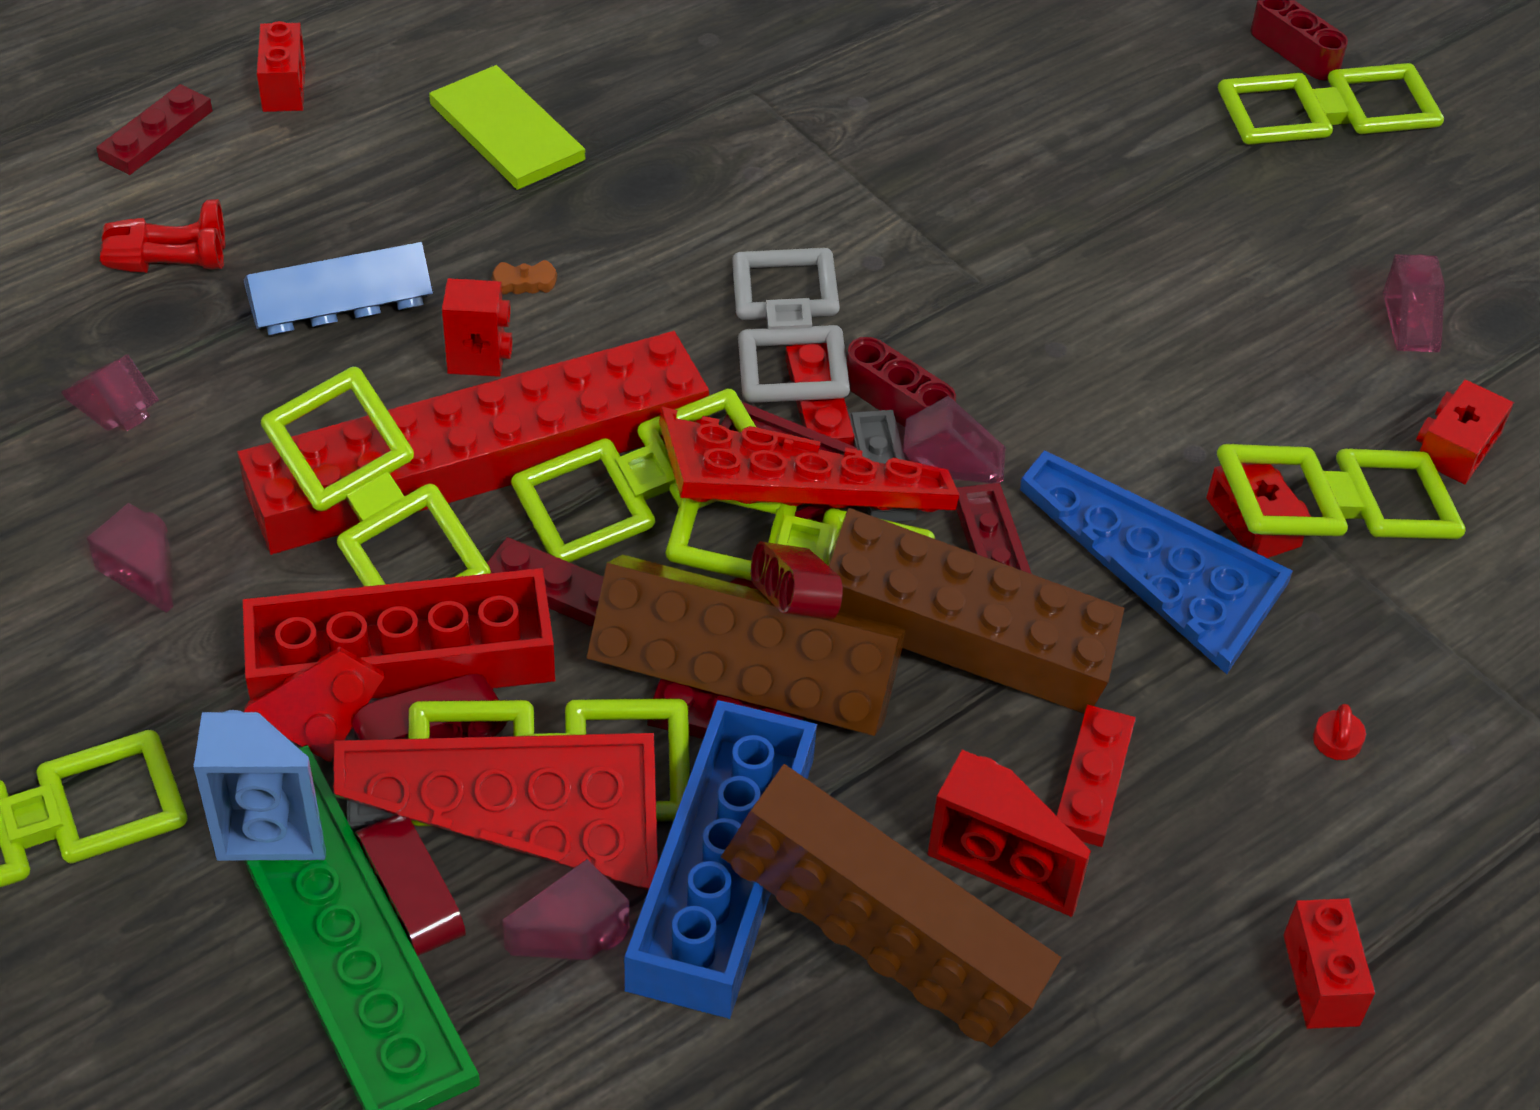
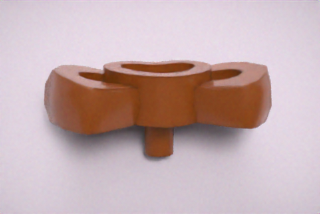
(525, 277)

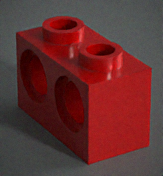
(281, 67)

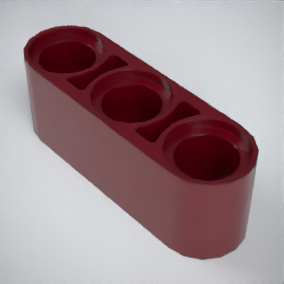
(1299, 36)
(892, 380)
(796, 580)
(389, 716)
(411, 883)

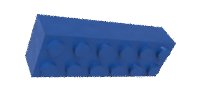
(698, 911)

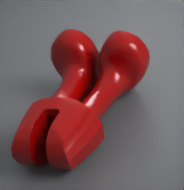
(136, 244)

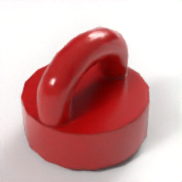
(1339, 734)

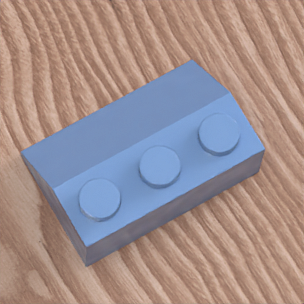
(256, 790)

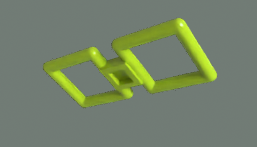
(1331, 104)
(635, 474)
(371, 488)
(1340, 493)
(785, 530)
(576, 714)
(46, 815)

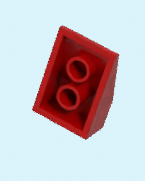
(1006, 834)

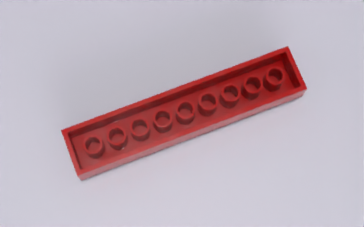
(478, 434)

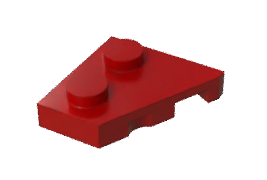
(321, 701)

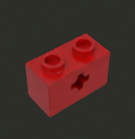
(475, 326)
(1464, 429)
(1274, 500)
(1328, 963)

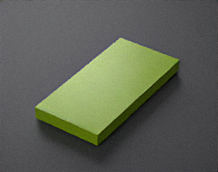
(507, 127)

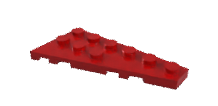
(792, 470)
(524, 793)

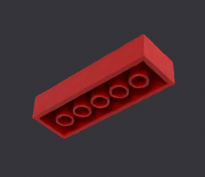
(408, 631)

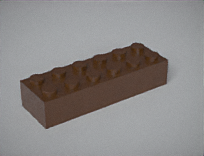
(977, 611)
(743, 646)
(890, 908)

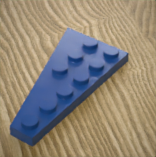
(1185, 572)

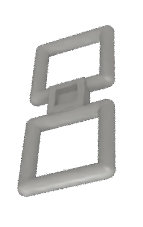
(789, 324)

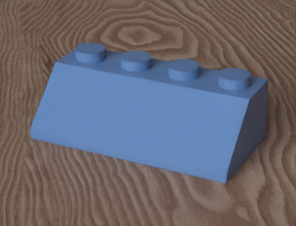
(338, 286)

